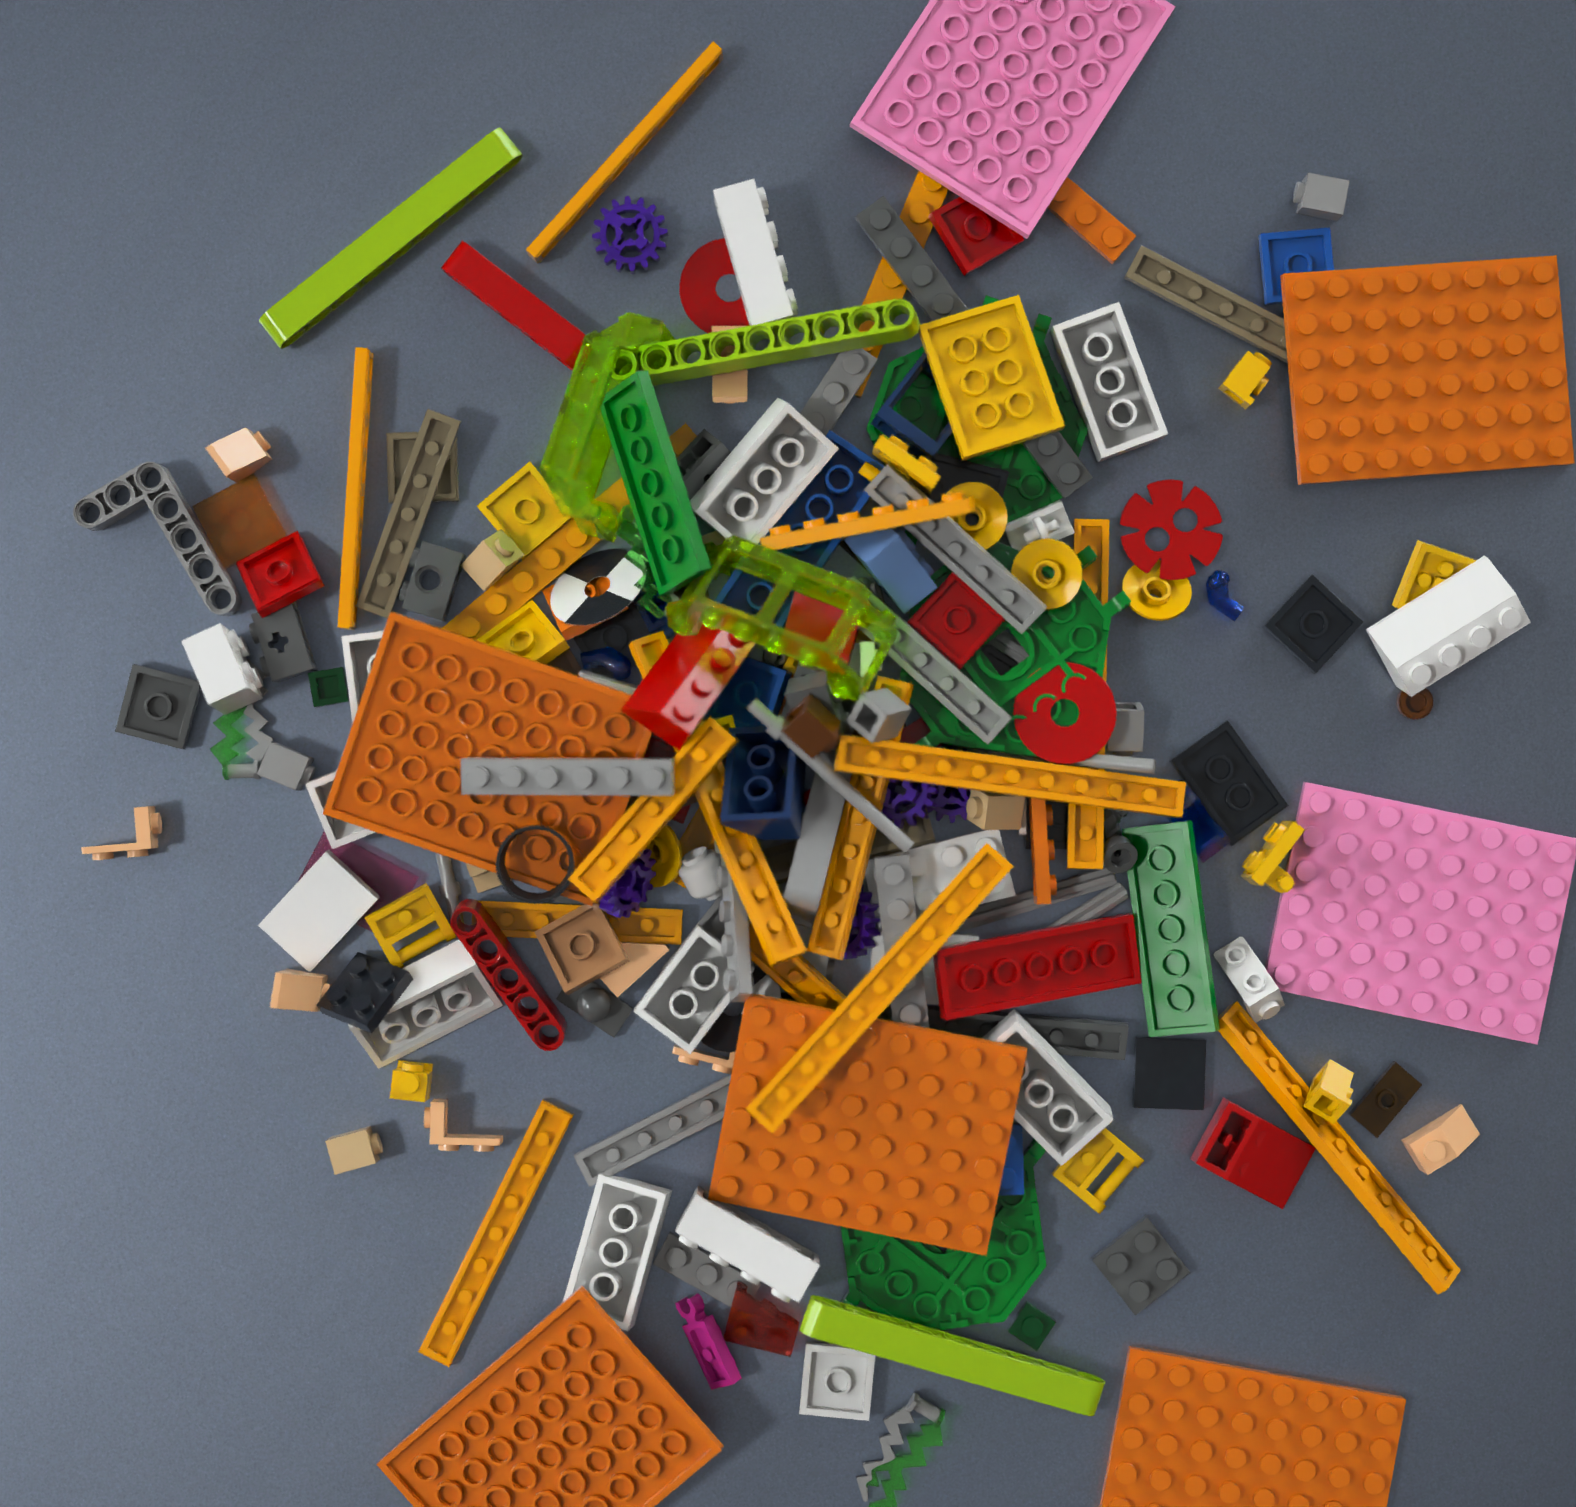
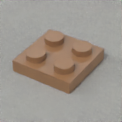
(581, 947)

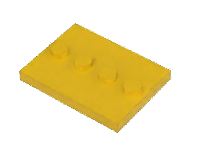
(990, 377)

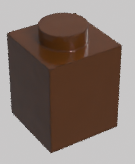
(812, 726)

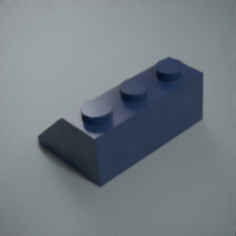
(763, 786)

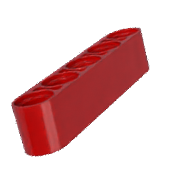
(514, 303)
(510, 991)

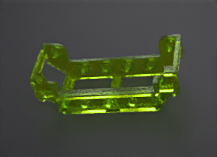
(579, 436)
(788, 574)

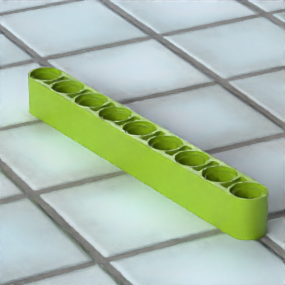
(390, 238)
(779, 348)
(952, 1355)

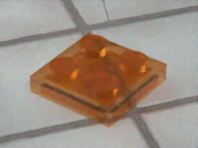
(239, 520)

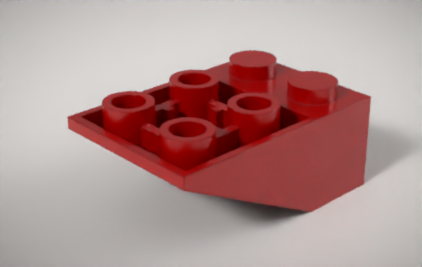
(1252, 1153)

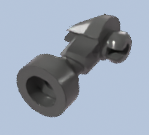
(1118, 851)

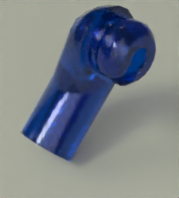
(1219, 597)
(610, 659)

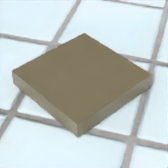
(398, 453)

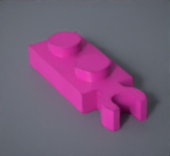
(708, 1343)

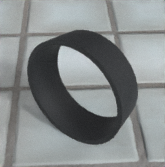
(519, 893)

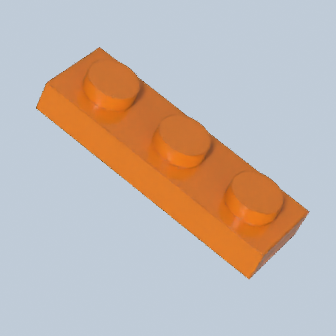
(1090, 221)
(1041, 851)

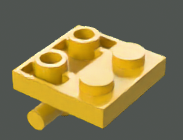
(893, 450)
(1263, 866)

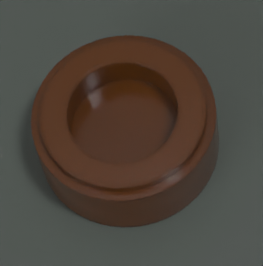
(1415, 706)

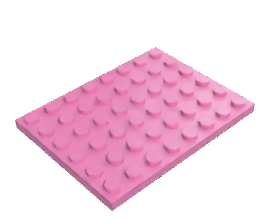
(1007, 94)
(1421, 913)

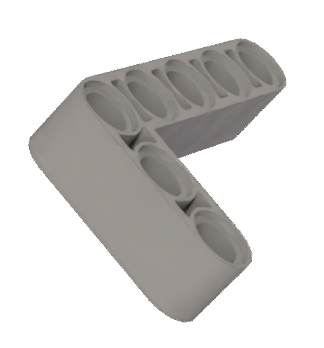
(172, 527)
(814, 847)

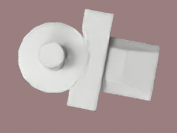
(1040, 524)

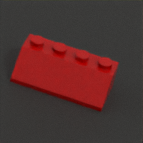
(686, 683)

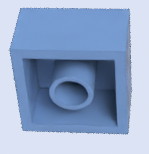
(894, 565)

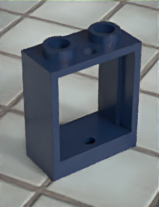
(894, 424)

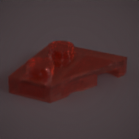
(759, 1324)

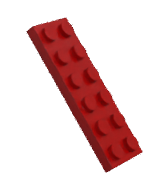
(1036, 966)

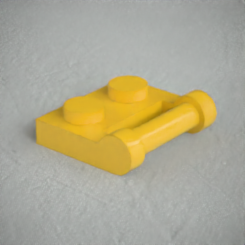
(404, 918)
(1090, 1161)

